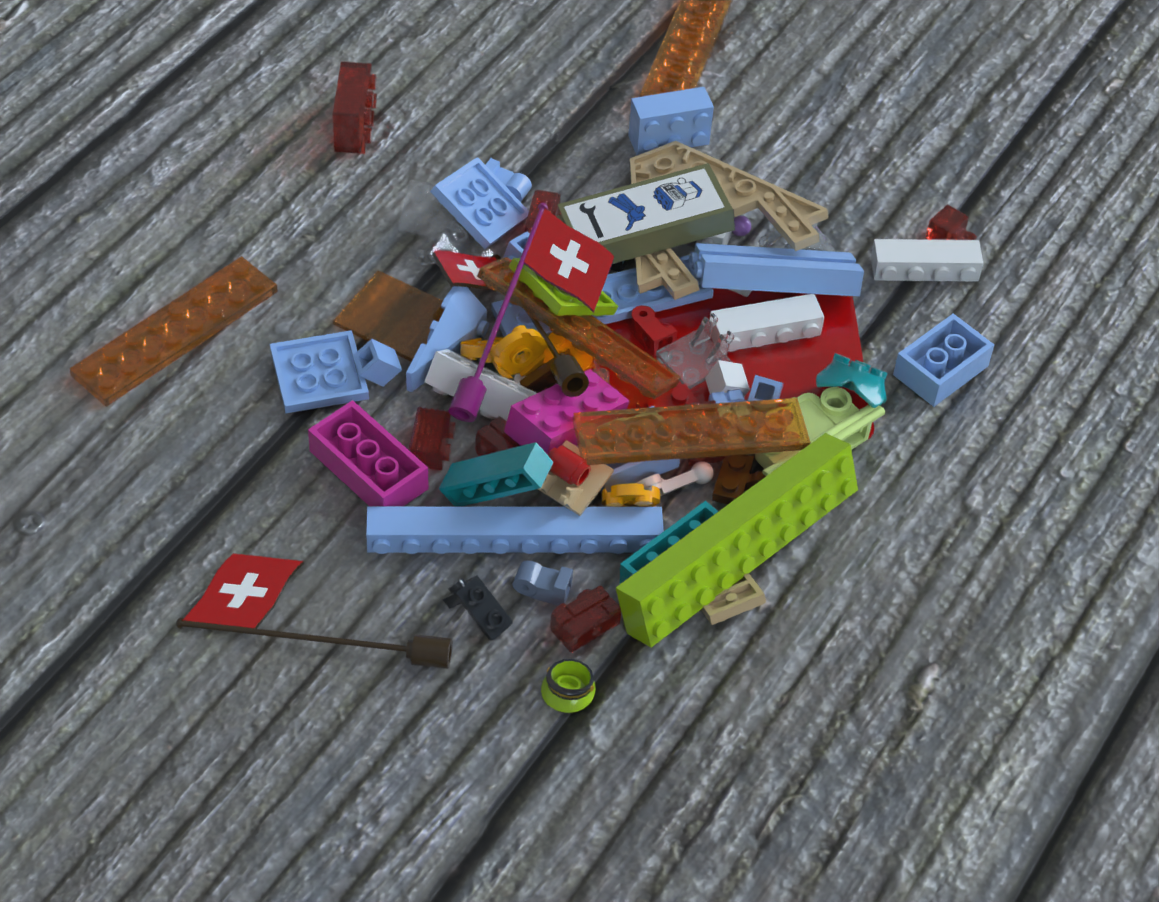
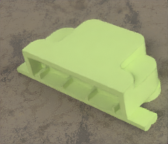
(831, 415)

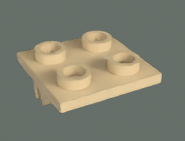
(572, 496)

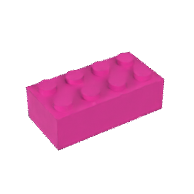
(549, 414)
(367, 458)

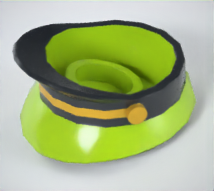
(568, 686)

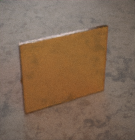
(391, 314)

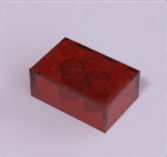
(354, 107)

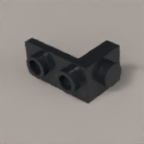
(480, 605)

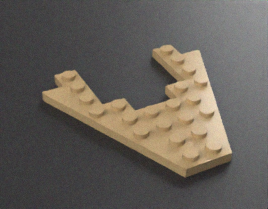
(785, 210)

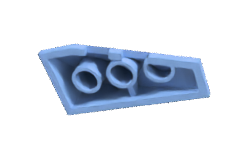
(460, 321)

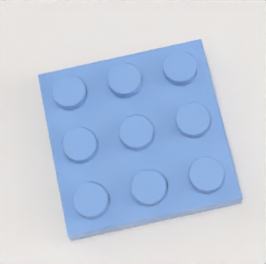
(480, 202)
(318, 371)

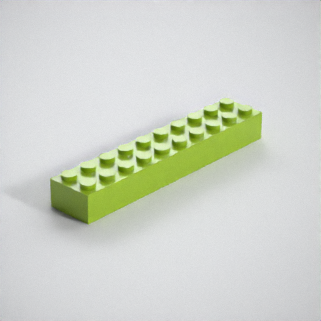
(736, 539)

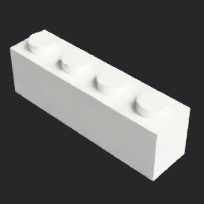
(926, 260)
(770, 322)
(501, 393)

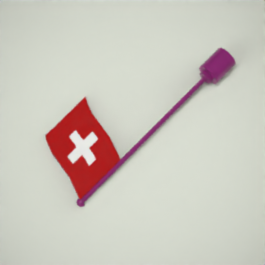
(563, 260)

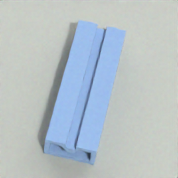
(776, 269)

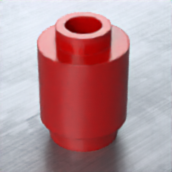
(568, 465)

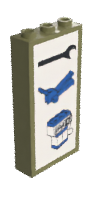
(653, 213)

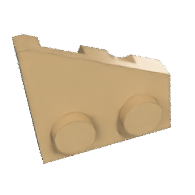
(737, 599)

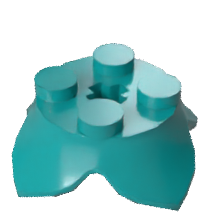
(856, 377)

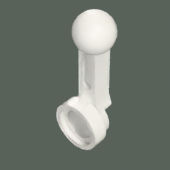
(700, 473)

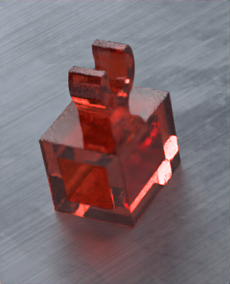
(949, 225)

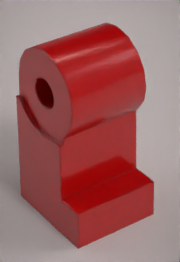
(650, 330)

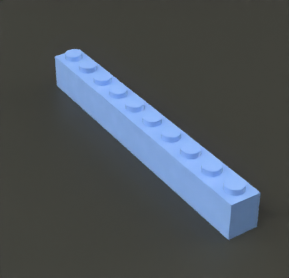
(510, 529)

